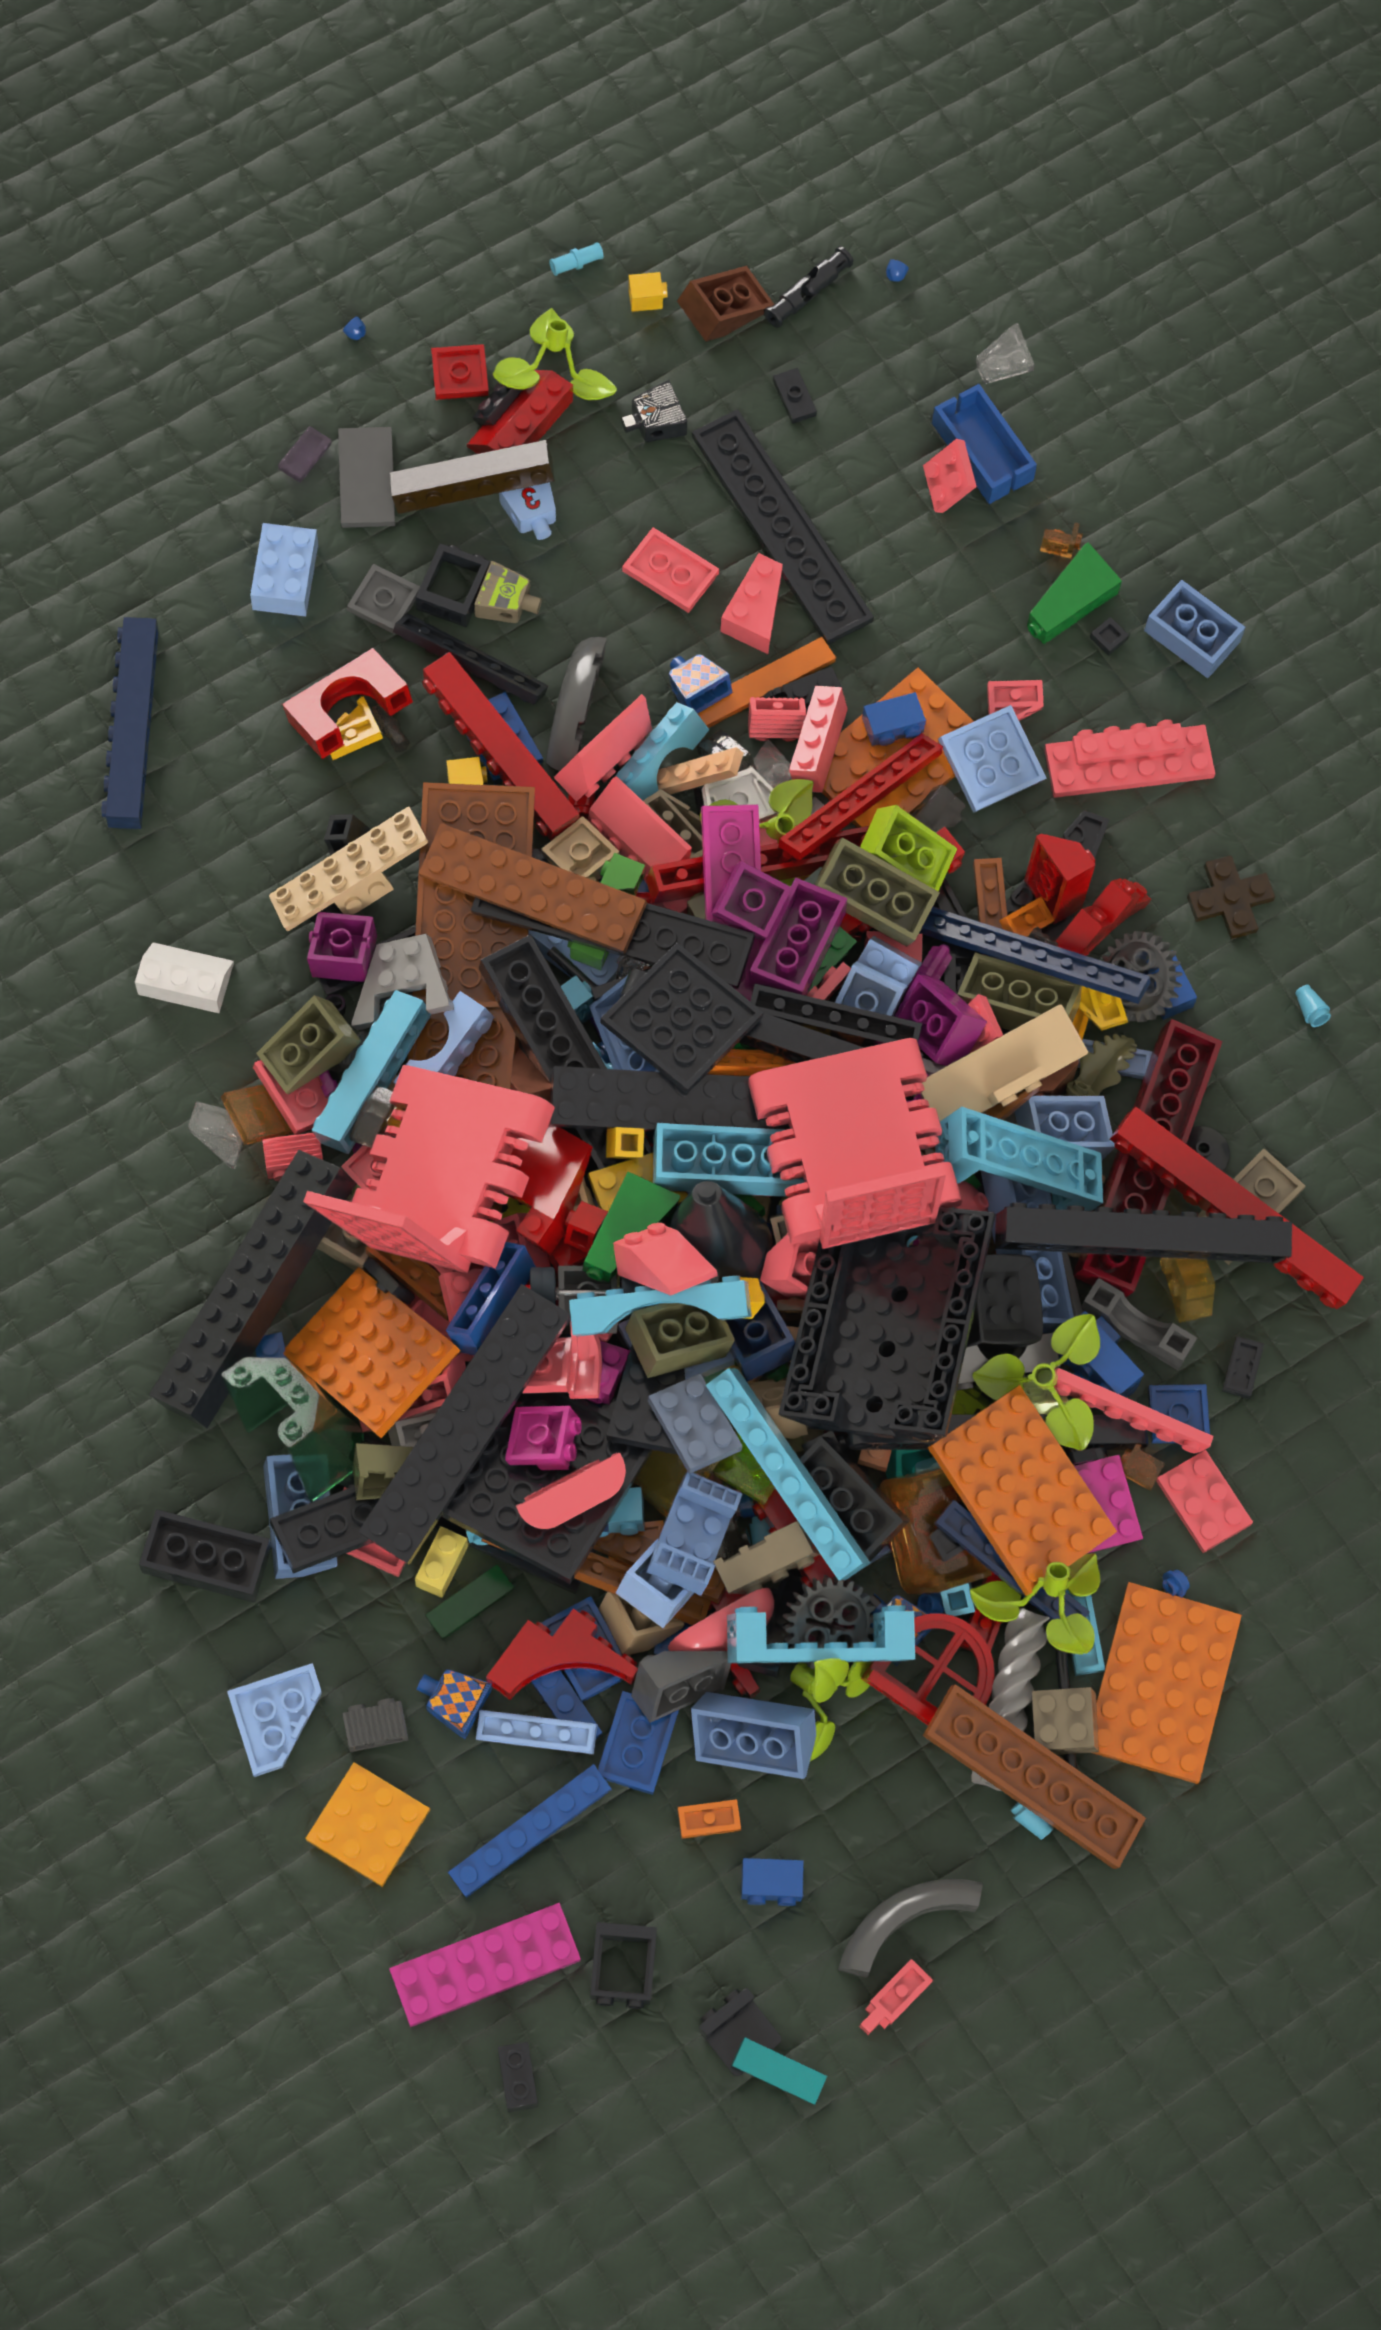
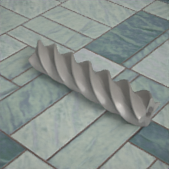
(1016, 1668)

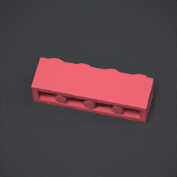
(819, 736)

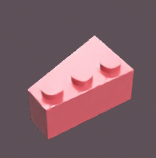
(754, 605)

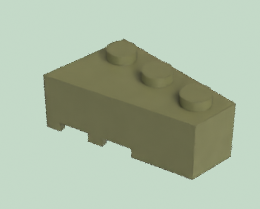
(376, 1467)

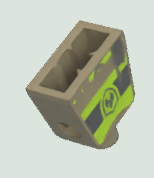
(505, 595)

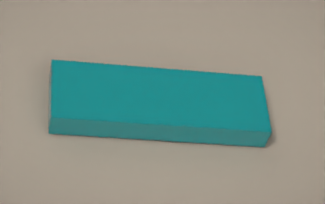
(779, 2070)

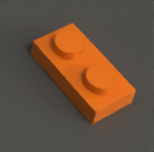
(1027, 918)
(709, 1819)

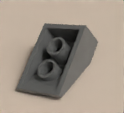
(678, 1680)

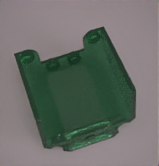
(317, 1435)

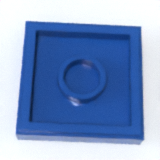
(1181, 1403)

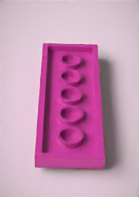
(485, 1964)

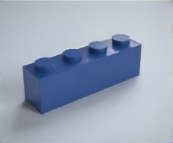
(489, 1298)

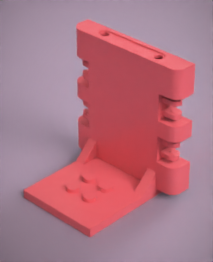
(855, 1144)
(442, 1170)

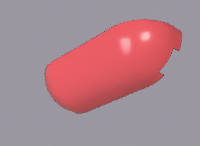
(573, 1493)
(711, 1632)

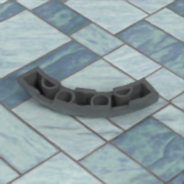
(575, 701)
(900, 1909)

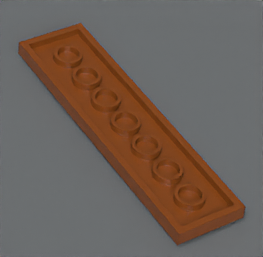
(533, 888)
(1034, 1776)

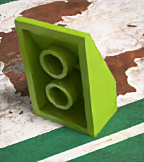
(909, 846)

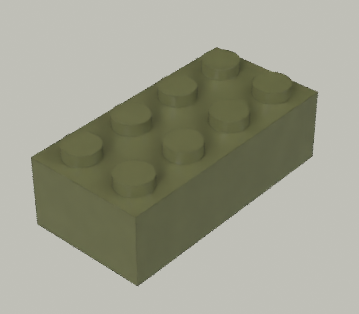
(877, 892)
(1016, 991)

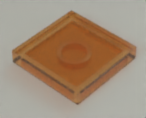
(255, 1114)

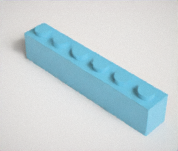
(373, 1065)

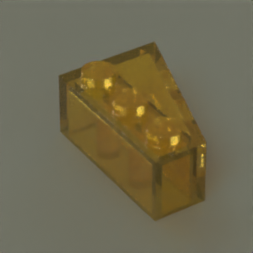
(1190, 1287)

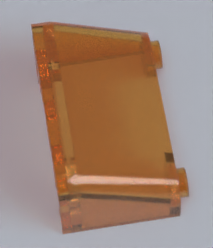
(923, 1499)

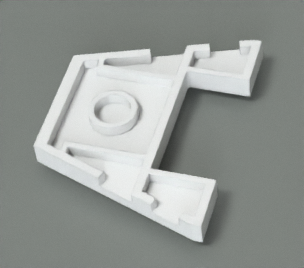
(743, 789)

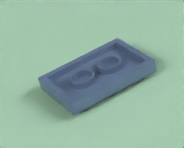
(694, 1423)

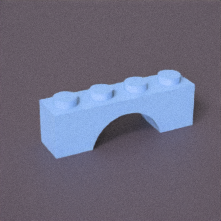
(466, 1026)

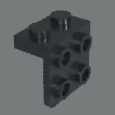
(731, 2023)

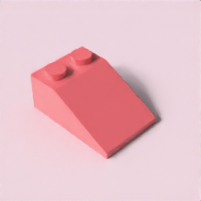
(661, 1260)

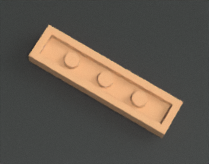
(700, 771)

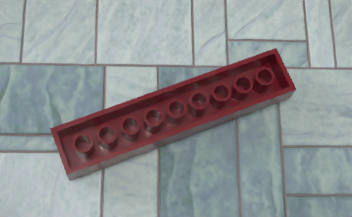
(1172, 1098)

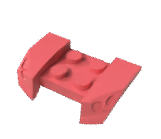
(570, 1367)

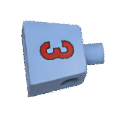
(530, 509)

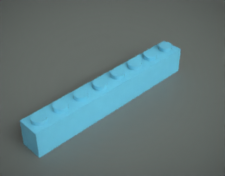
(787, 1474)

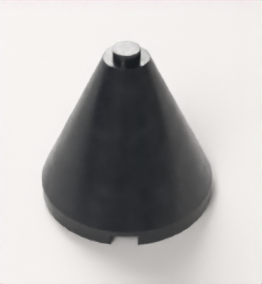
(723, 1231)

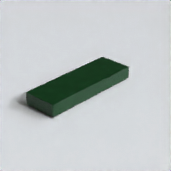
(469, 1602)

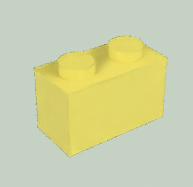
(441, 1562)

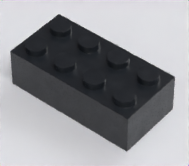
(854, 1497)
(205, 1555)

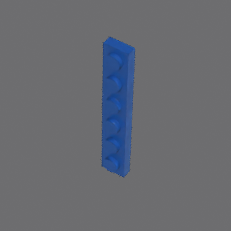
(530, 1831)

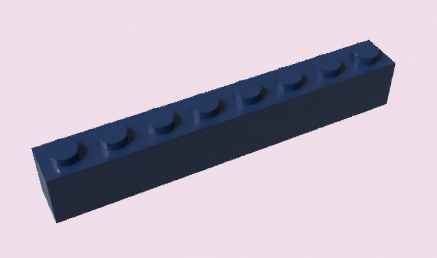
(131, 723)

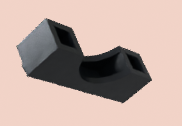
(339, 833)

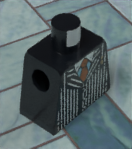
(656, 414)

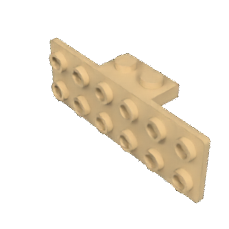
(352, 874)
(1006, 1065)

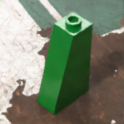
(1074, 594)
(633, 1210)

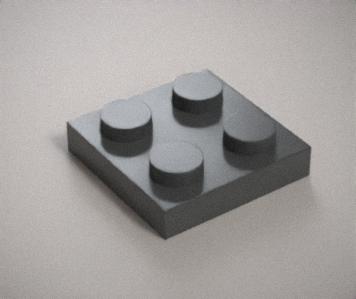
(383, 598)

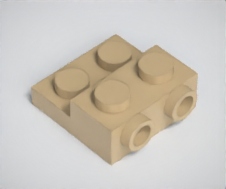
(580, 850)

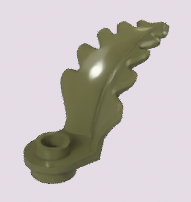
(1100, 1068)

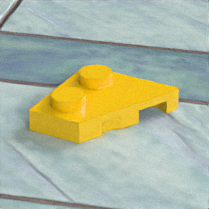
(357, 729)
(1102, 1009)

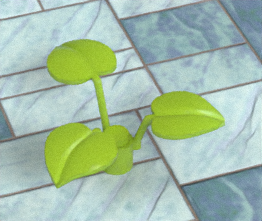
(554, 335)
(792, 802)
(1074, 1339)
(1067, 1634)
(822, 1683)

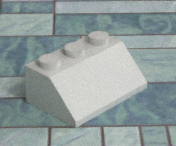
(183, 977)

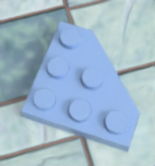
(274, 1714)

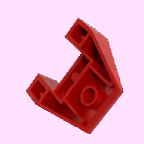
(553, 1185)

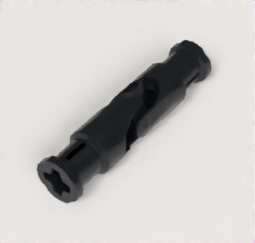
(819, 277)

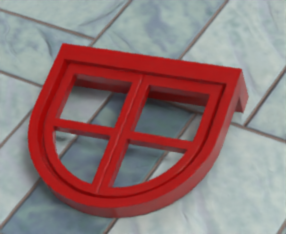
(915, 1702)

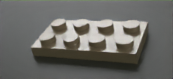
(1268, 1182)

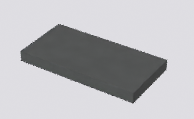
(365, 477)

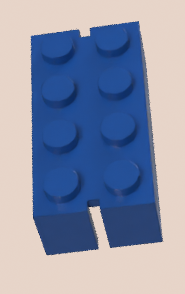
(992, 446)

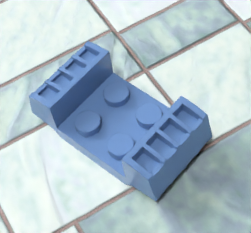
(693, 1532)

